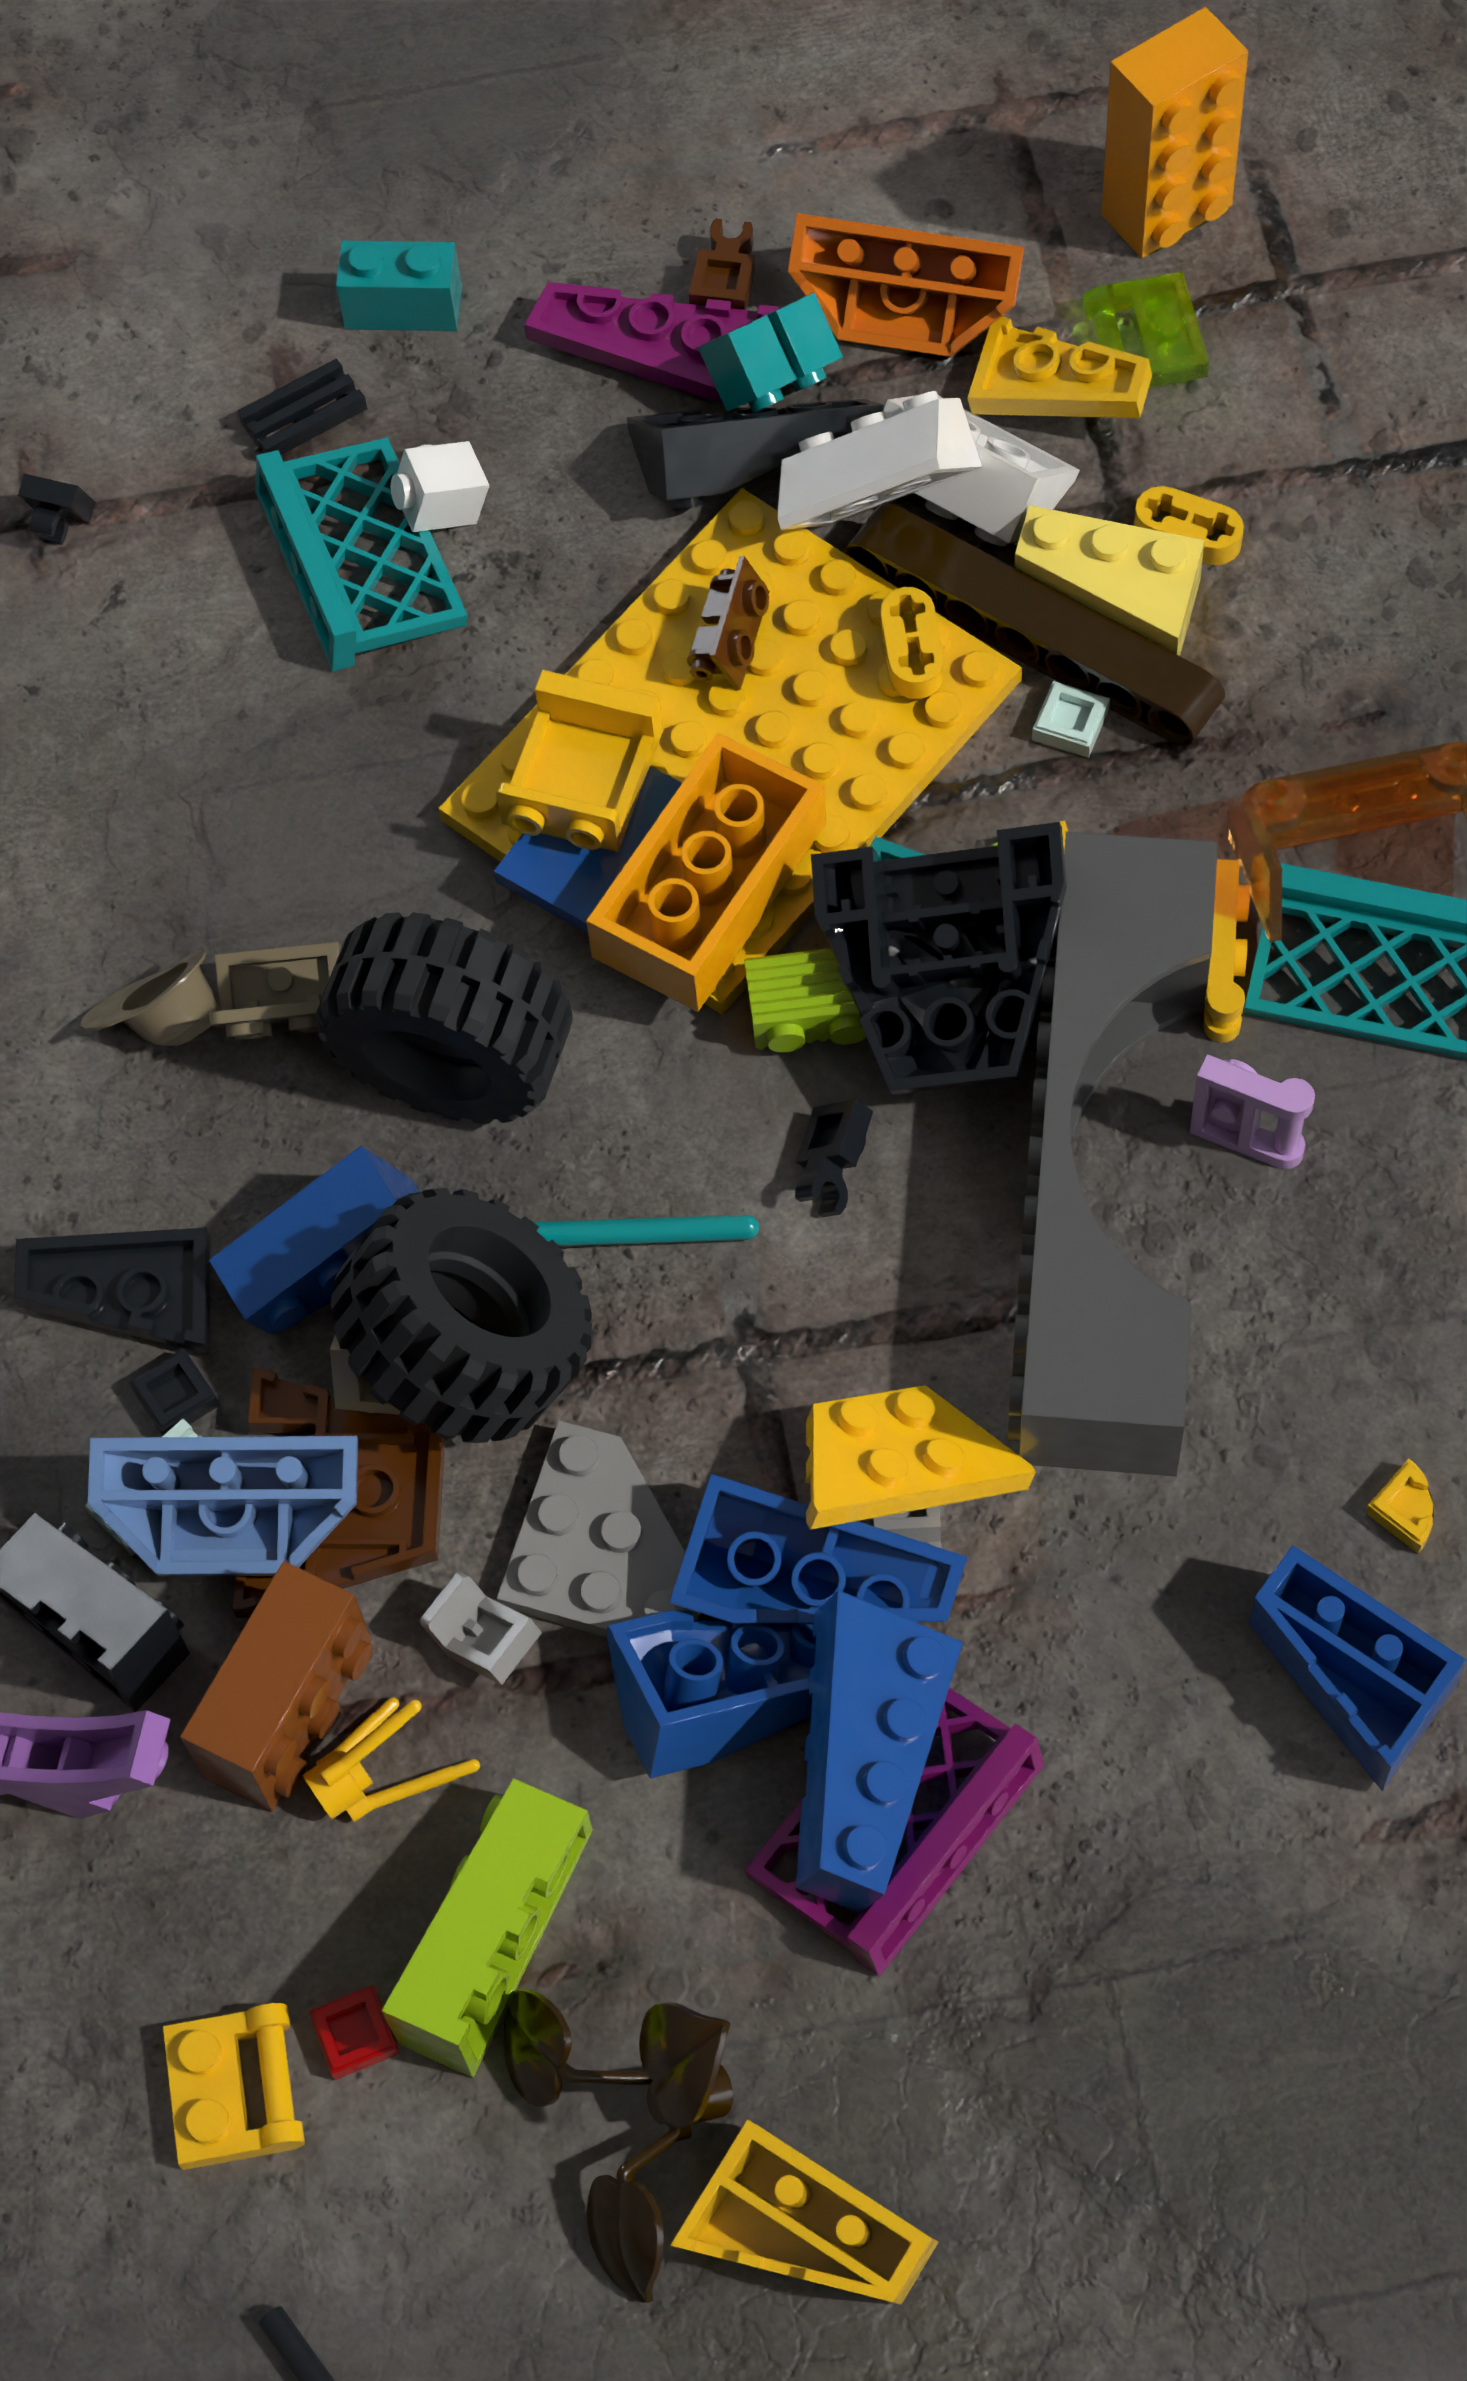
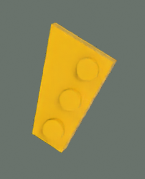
(1050, 377)

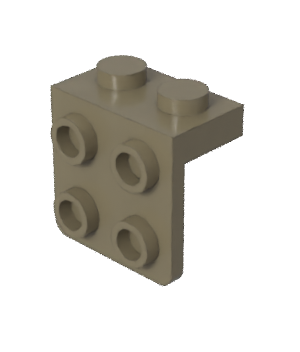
(272, 989)

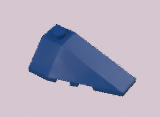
(707, 1685)

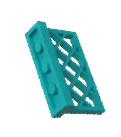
(315, 571)
(1379, 910)

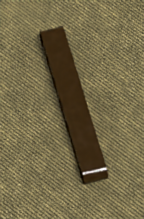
(1040, 625)

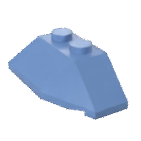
(223, 1499)

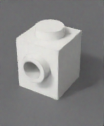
(439, 486)

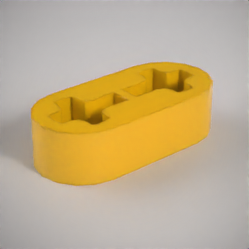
(1192, 518)
(923, 641)

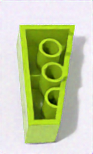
(487, 1927)

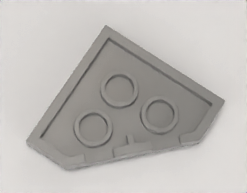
(592, 1539)

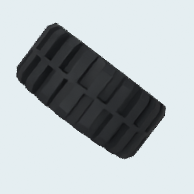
(444, 1018)
(426, 1356)

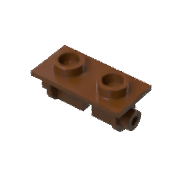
(737, 604)

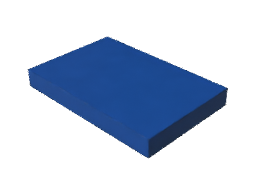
(575, 879)

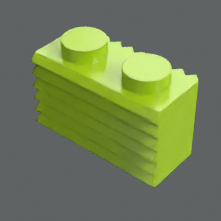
(800, 1001)

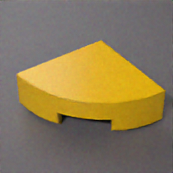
(1405, 1506)

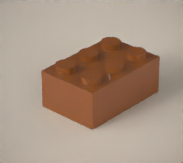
(279, 1687)

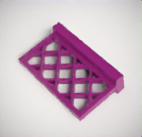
(938, 1854)

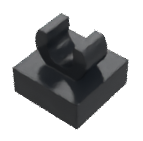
(54, 506)

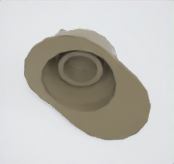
(162, 1007)

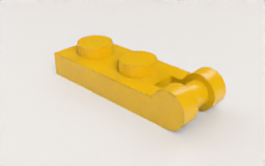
(1228, 958)

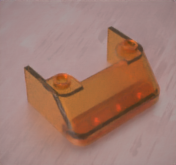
(1338, 804)

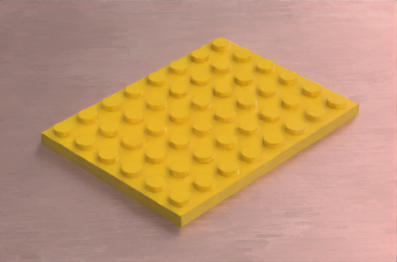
(807, 700)

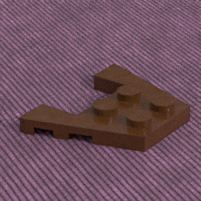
(396, 1487)

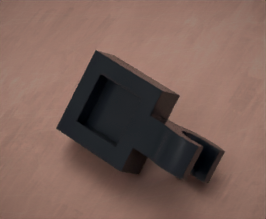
(831, 1144)

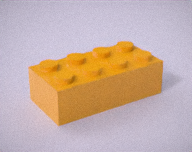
(1173, 132)
(707, 871)

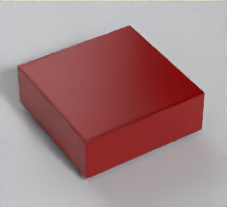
(353, 2032)

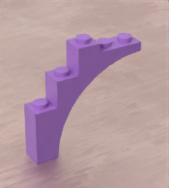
(81, 1761)

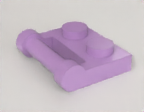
(1230, 1108)

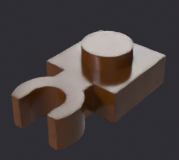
(725, 270)

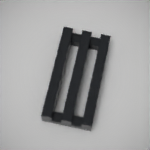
(297, 404)

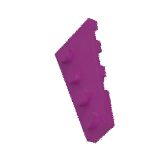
(636, 335)

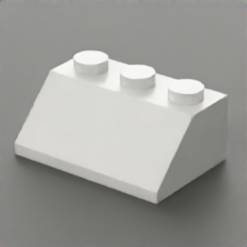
(875, 462)
(1003, 488)

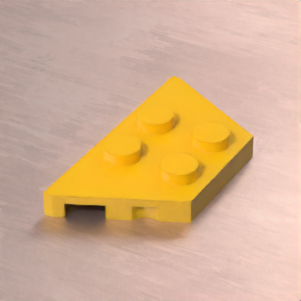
(901, 1456)

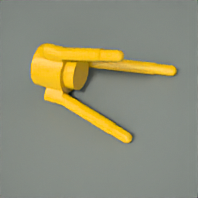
(341, 1778)

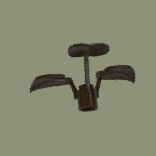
(685, 2088)

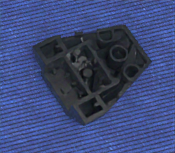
(945, 952)

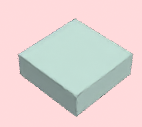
(1070, 719)

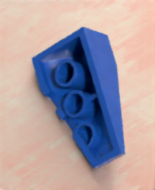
(763, 1564)

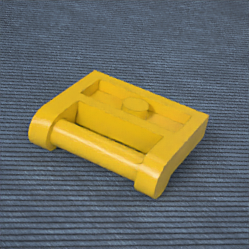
(210, 2087)

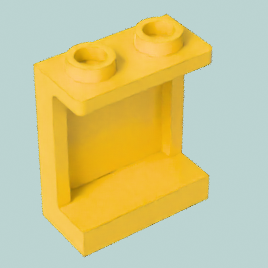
(582, 762)

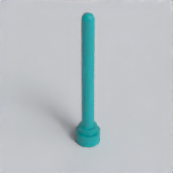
(649, 1230)

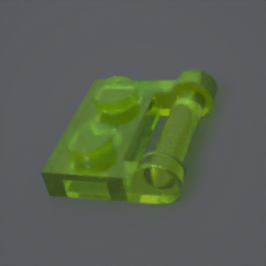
(1162, 322)

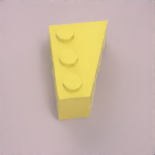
(1116, 569)

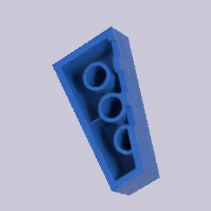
(870, 1733)

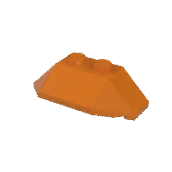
(903, 283)

